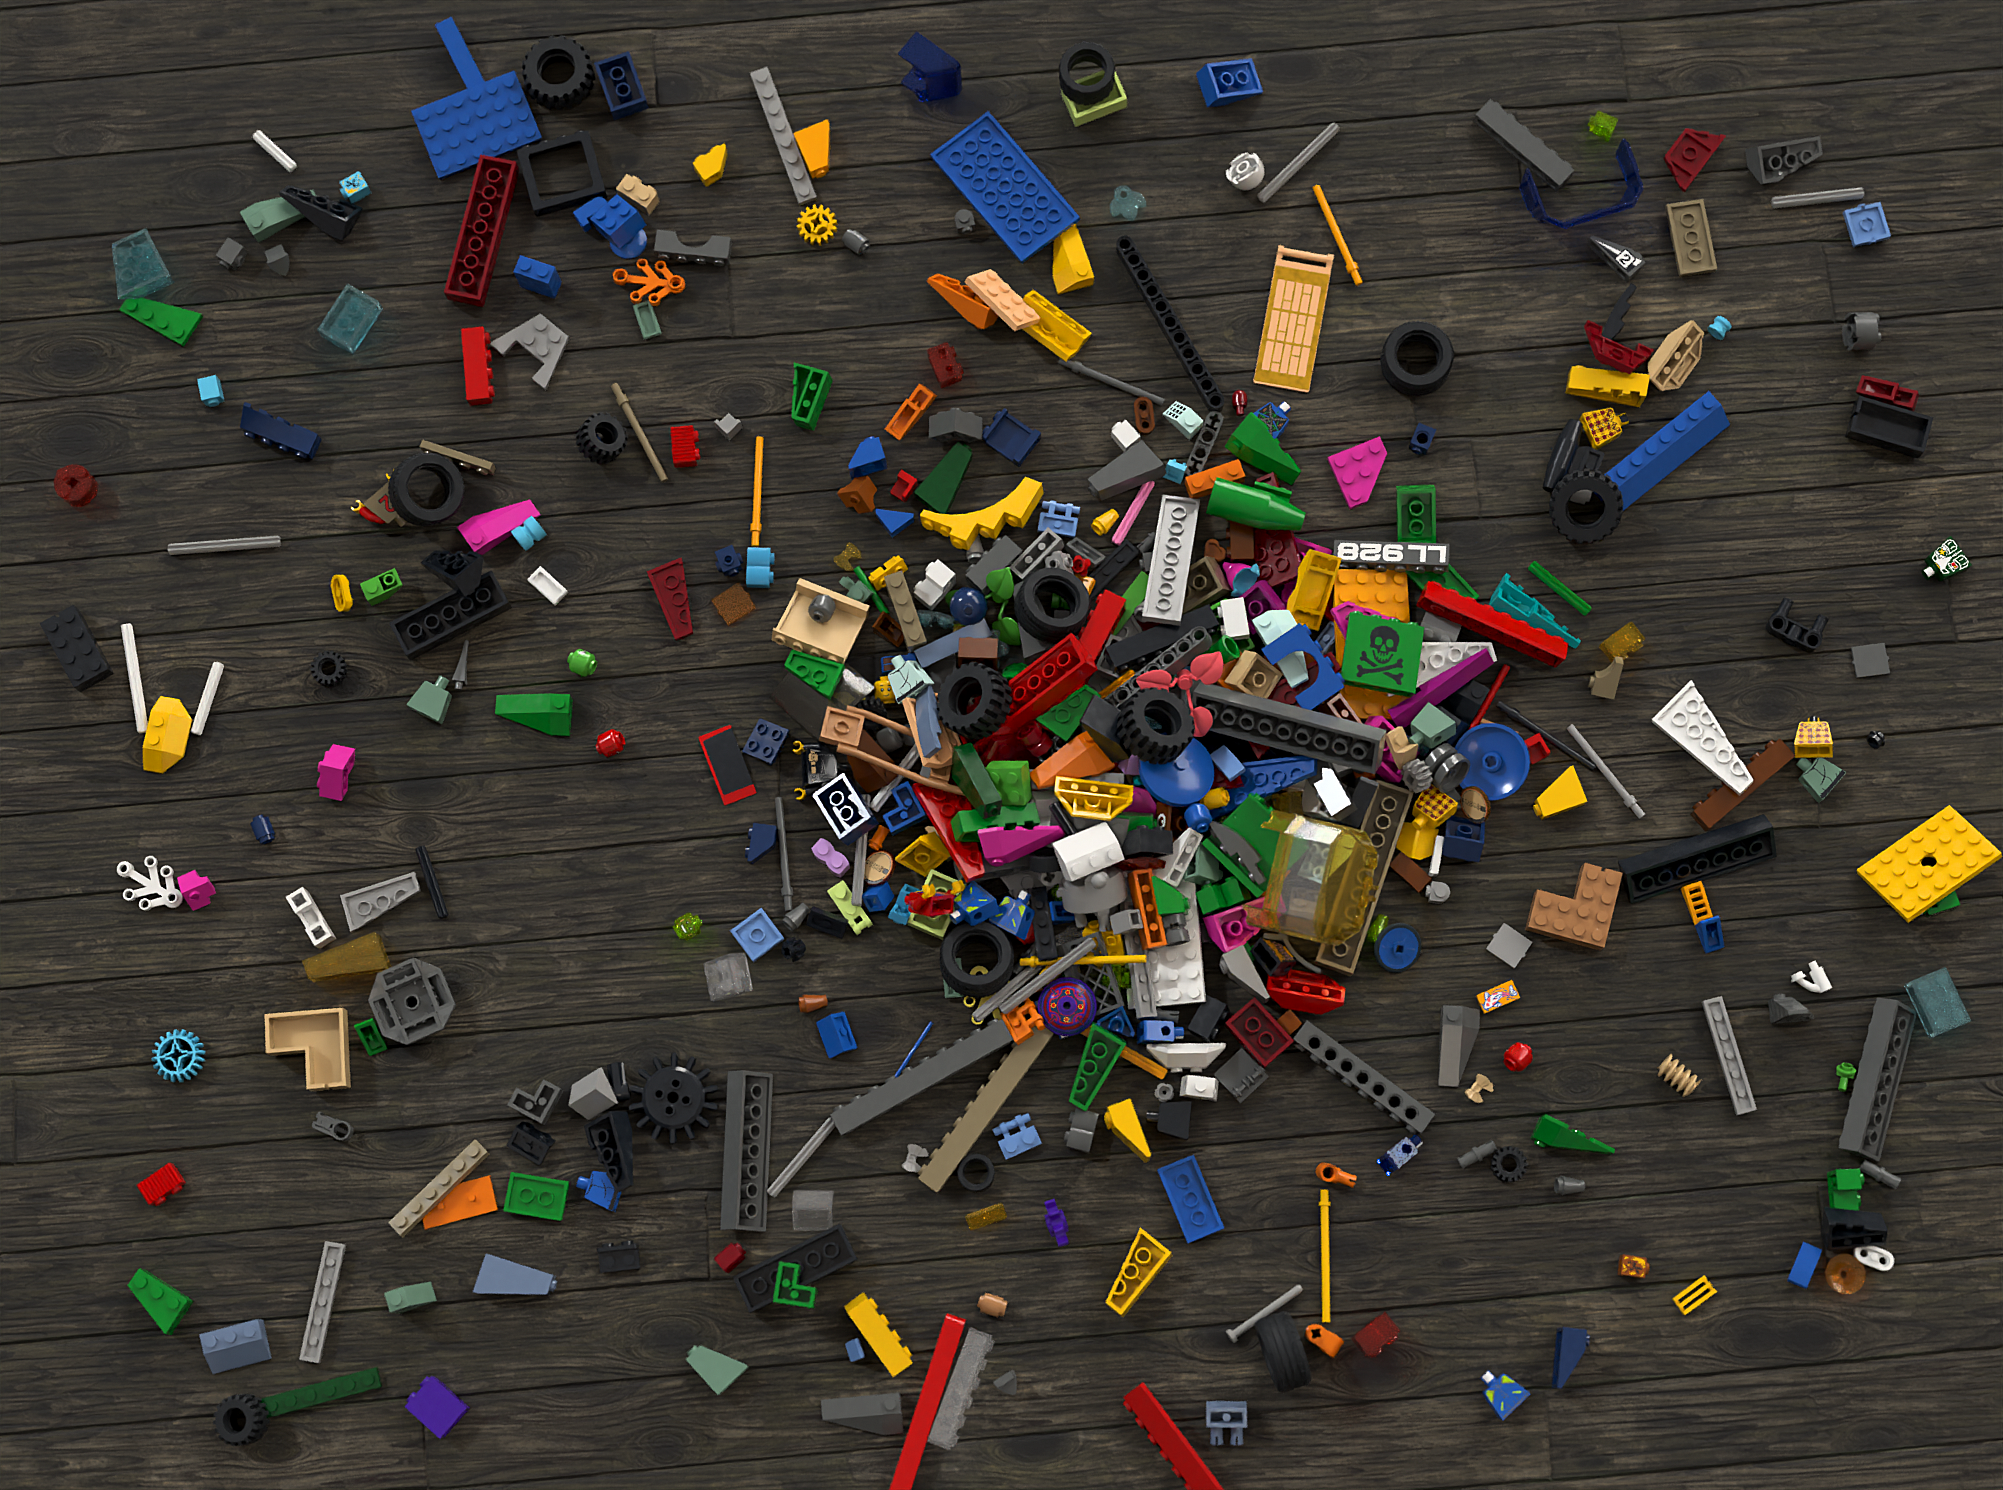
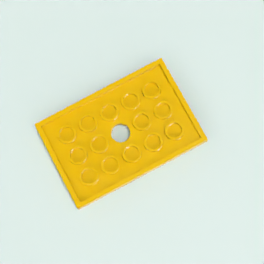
(1915, 888)

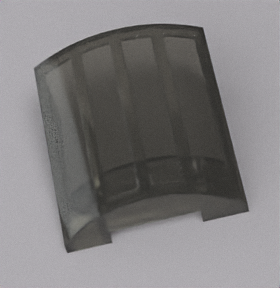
(809, 706)

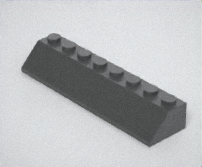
(1877, 1079)
(746, 1151)

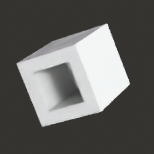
(1124, 435)

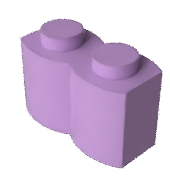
(827, 855)

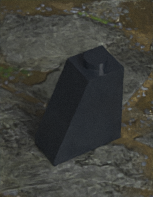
(1361, 792)

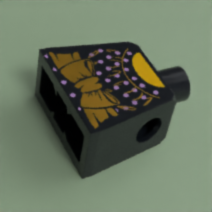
(1273, 957)

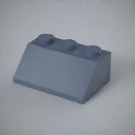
(236, 1346)

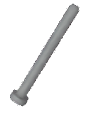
(1263, 1313)

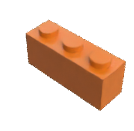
(1203, 482)

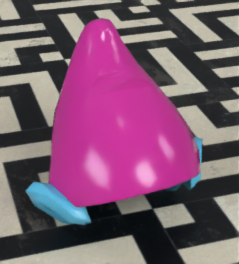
(1240, 577)

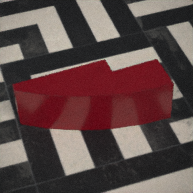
(1887, 392)

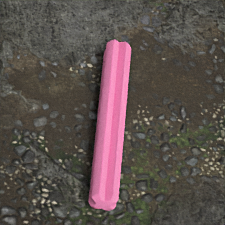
(1132, 513)

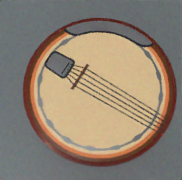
(879, 867)

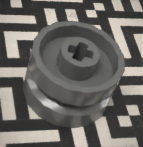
(1447, 767)

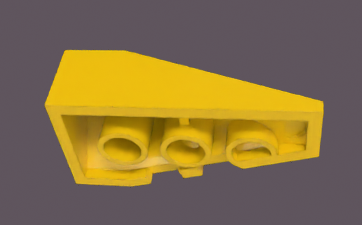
(1071, 262)

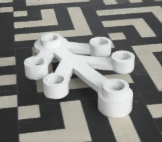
(152, 886)

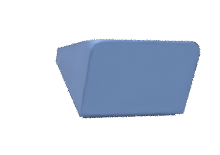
(855, 1350)

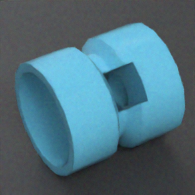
(528, 533)

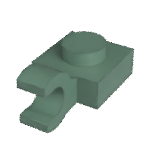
(856, 591)

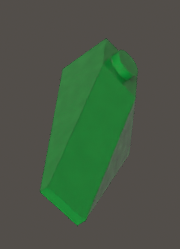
(1257, 447)
(542, 712)
(1555, 1134)

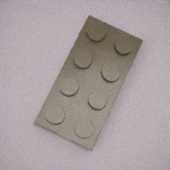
(1691, 237)

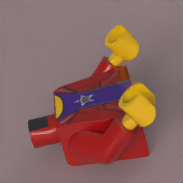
(931, 902)

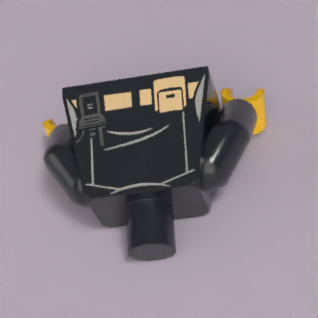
(818, 767)

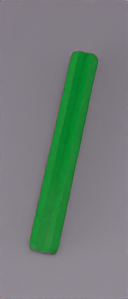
(1559, 588)

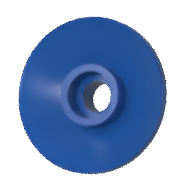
(633, 247)

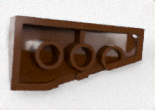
(866, 774)

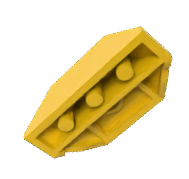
(166, 735)
(1093, 798)

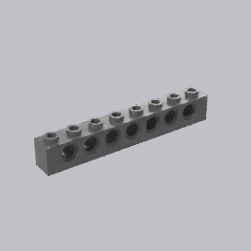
(1326, 1043)

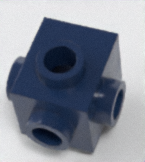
(724, 557)

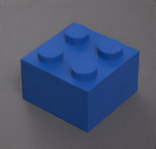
(618, 221)

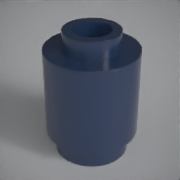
(262, 829)

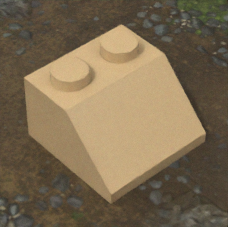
(1253, 675)

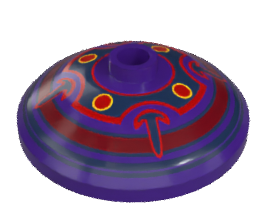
(1067, 1021)

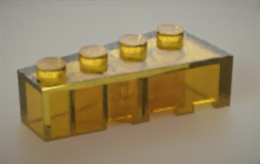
(350, 959)

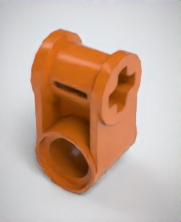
(1327, 1341)

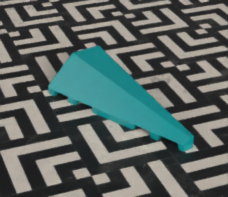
(1512, 600)

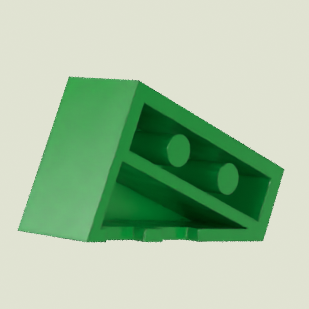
(809, 395)
(160, 1300)

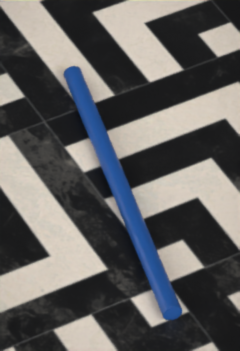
(913, 1049)

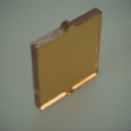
(733, 604)

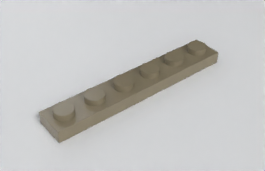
(438, 1188)

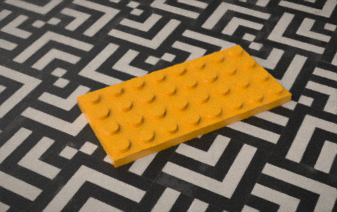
(1380, 592)

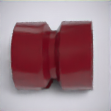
(1034, 739)

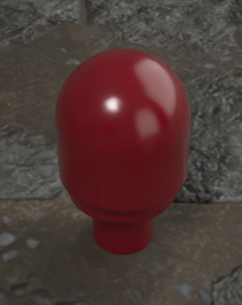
(1239, 402)

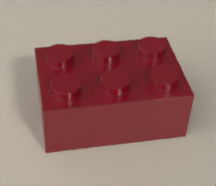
(1258, 1033)

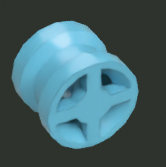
(1719, 327)

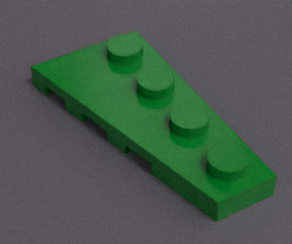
(165, 319)

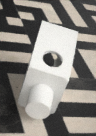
(1199, 1087)

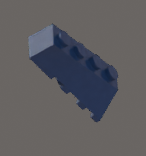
(278, 432)

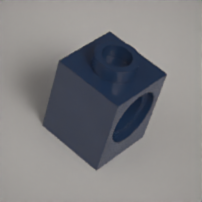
(1425, 432)

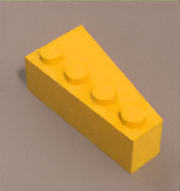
(1608, 385)
(1138, 1271)
(878, 1334)

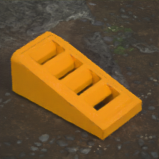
(1688, 899)

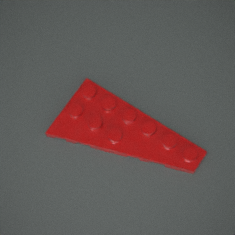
(941, 809)

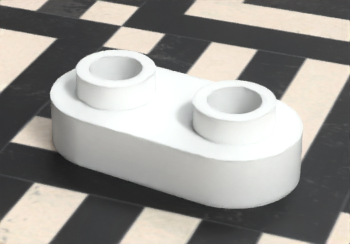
(1872, 1257)

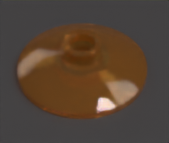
(1855, 1274)

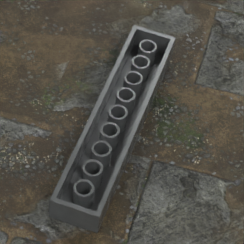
(1292, 728)

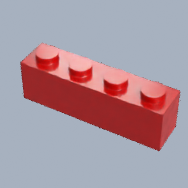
(476, 365)

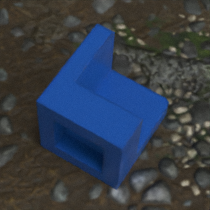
(877, 897)

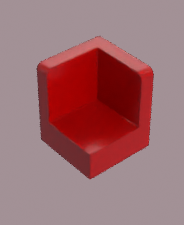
(904, 486)
(1537, 748)

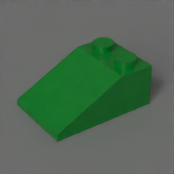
(1416, 513)

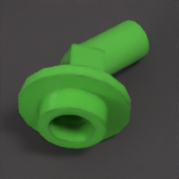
(1846, 1071)

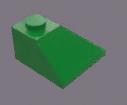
(1168, 899)

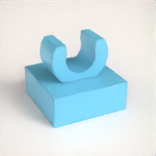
(1175, 471)

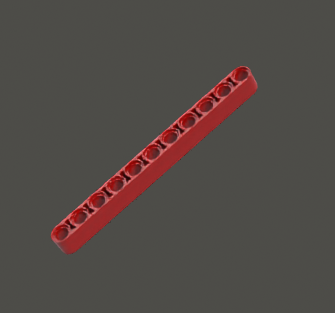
(928, 1403)

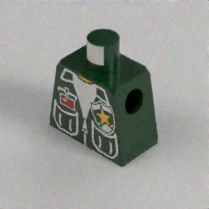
(1946, 561)

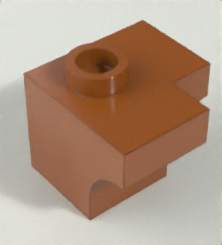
(859, 494)

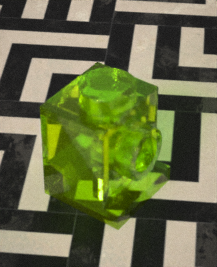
(1602, 124)

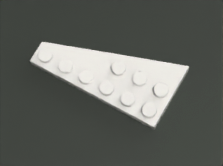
(1441, 656)
(1698, 732)

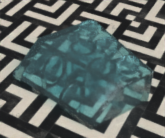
(138, 266)

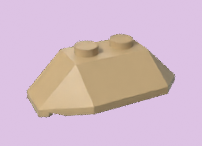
(1676, 357)

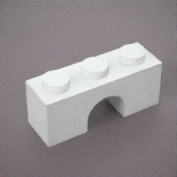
(311, 917)

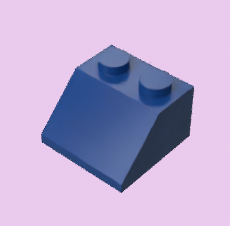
(867, 458)

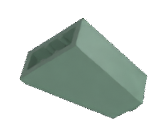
(410, 1297)
(715, 1368)

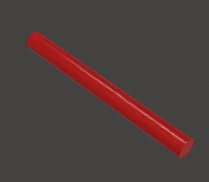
(1491, 694)

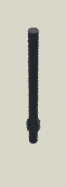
(1514, 714)

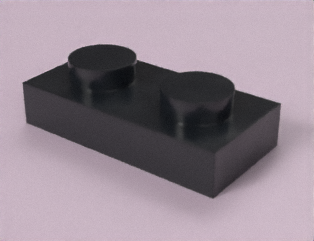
(827, 922)

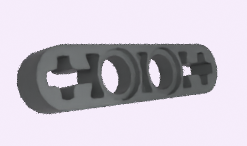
(1201, 444)

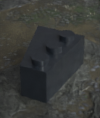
(1852, 1229)

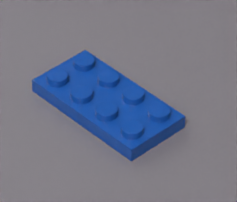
(1190, 1199)

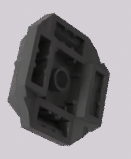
(397, 987)

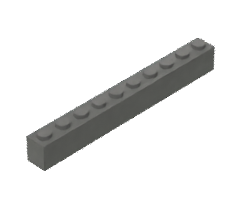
(922, 1077)

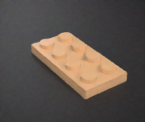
(1002, 299)

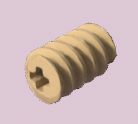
(1677, 1075)

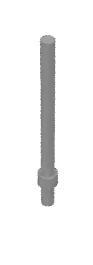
(1629, 800)

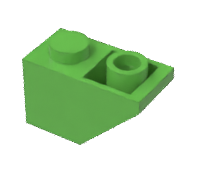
(381, 587)

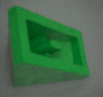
(371, 1036)

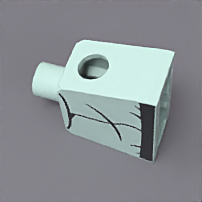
(907, 679)

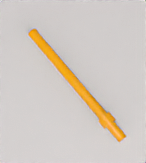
(1351, 266)
(755, 526)

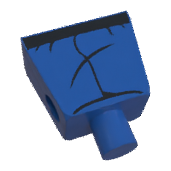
(600, 1190)

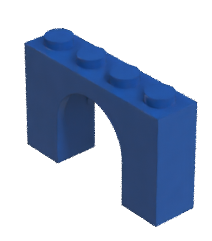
(1299, 640)

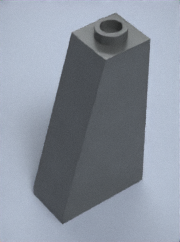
(1126, 472)

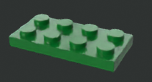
(1448, 580)

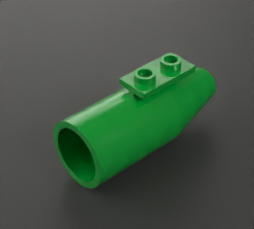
(1257, 507)

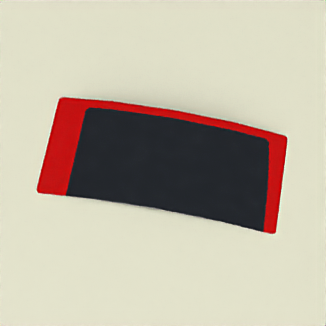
(727, 765)

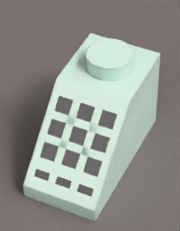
(1184, 419)

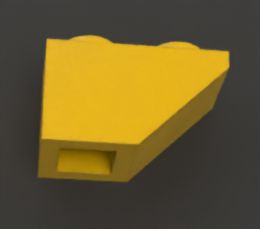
(711, 166)

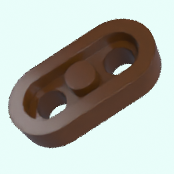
(1145, 416)

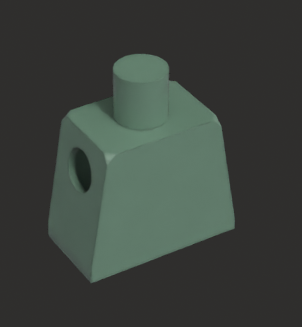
(432, 700)
(1431, 727)
(1203, 867)

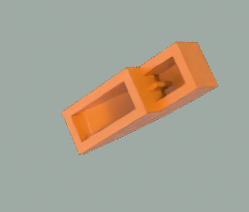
(910, 411)

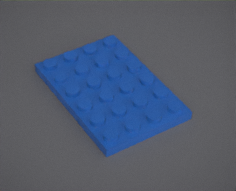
(476, 121)

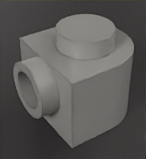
(1437, 892)

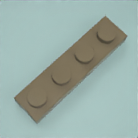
(464, 460)

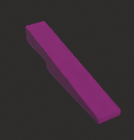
(1440, 687)

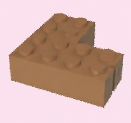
(1581, 919)

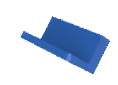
(836, 1034)

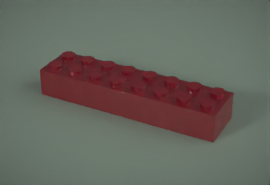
(481, 230)

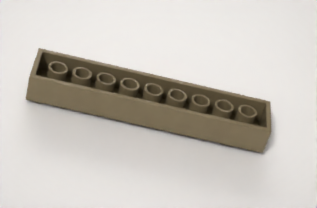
(1383, 826)

